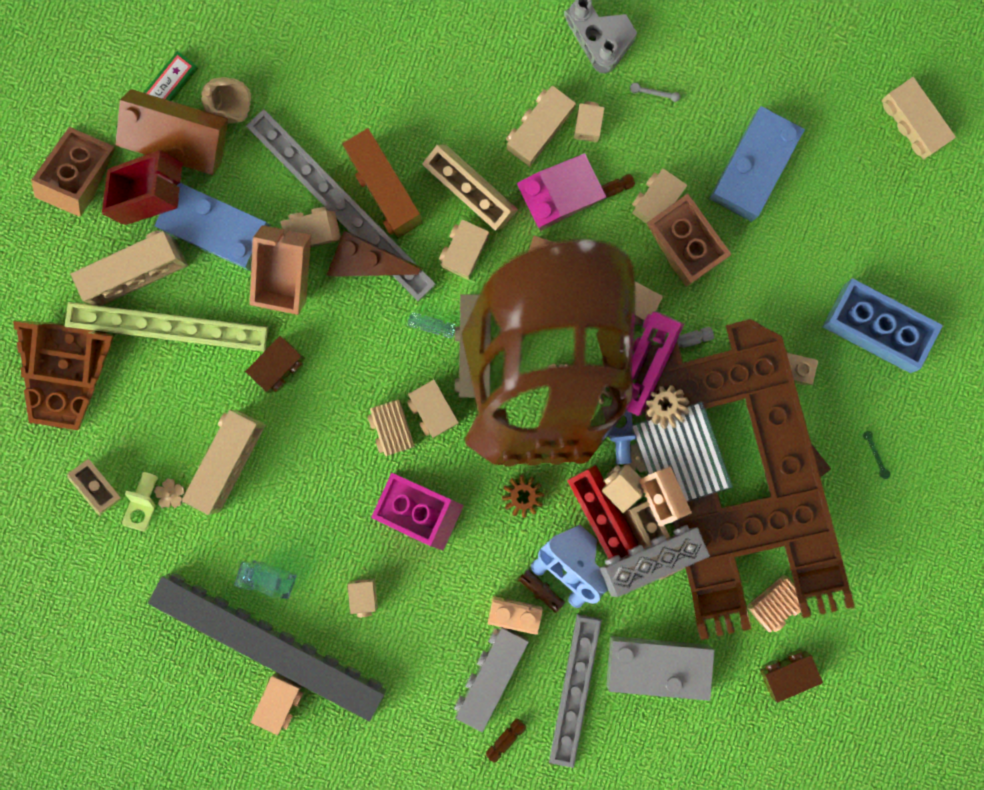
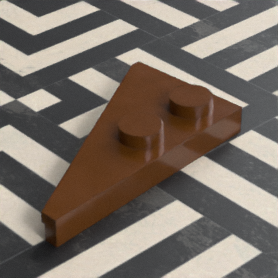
(363, 258)

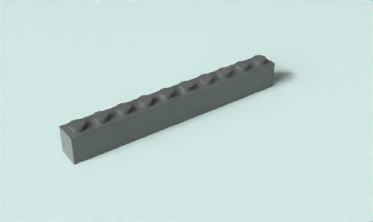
(267, 646)

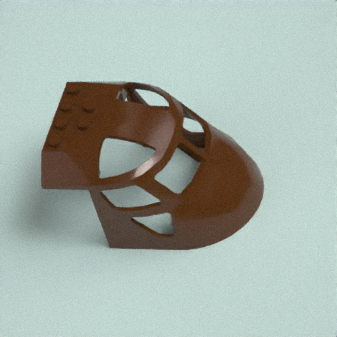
(548, 289)

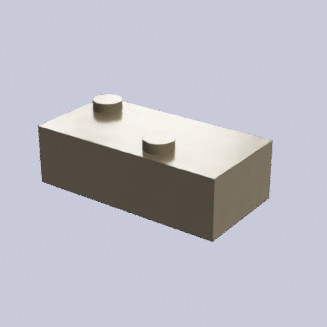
(463, 384)

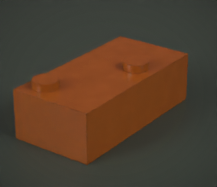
(178, 130)
(382, 183)

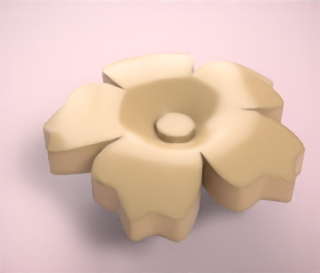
(637, 460)
(169, 494)

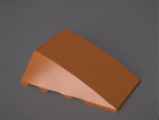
(59, 370)

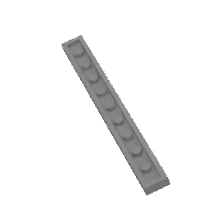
(332, 196)

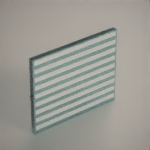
(688, 450)

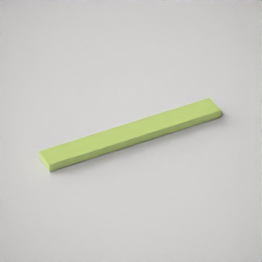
(166, 326)

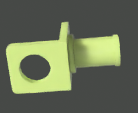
(141, 501)

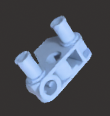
(575, 554)

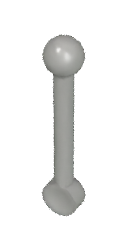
(635, 88)

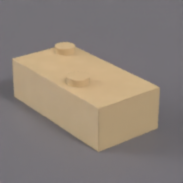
(129, 269)
(223, 462)

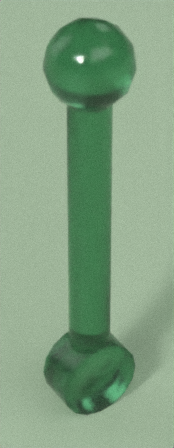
(884, 473)

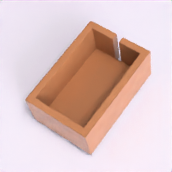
(280, 269)

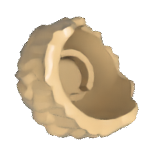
(227, 99)

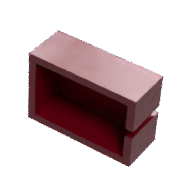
(142, 188)

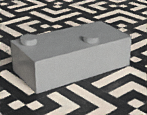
(660, 668)

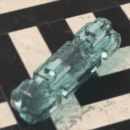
(431, 325)

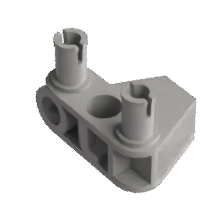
(612, 34)

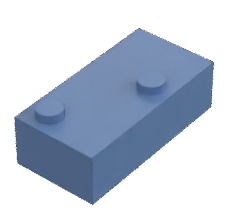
(756, 164)
(212, 226)
(882, 326)

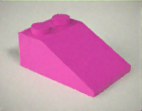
(561, 191)
(417, 511)

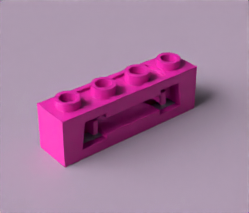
(641, 349)

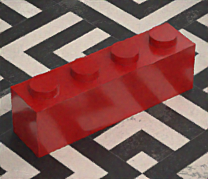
(602, 513)

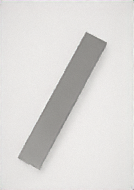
(575, 690)

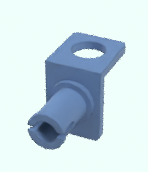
(622, 439)

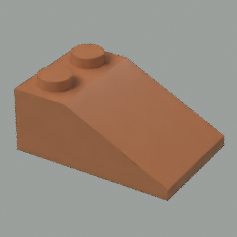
(72, 171)
(688, 240)

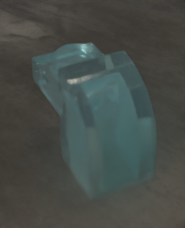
(265, 578)

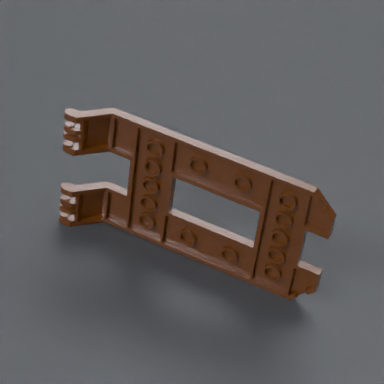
(797, 508)

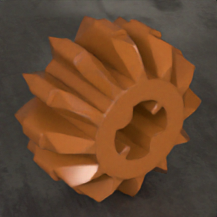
(531, 497)

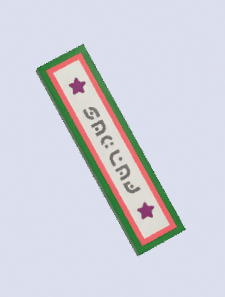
(172, 77)

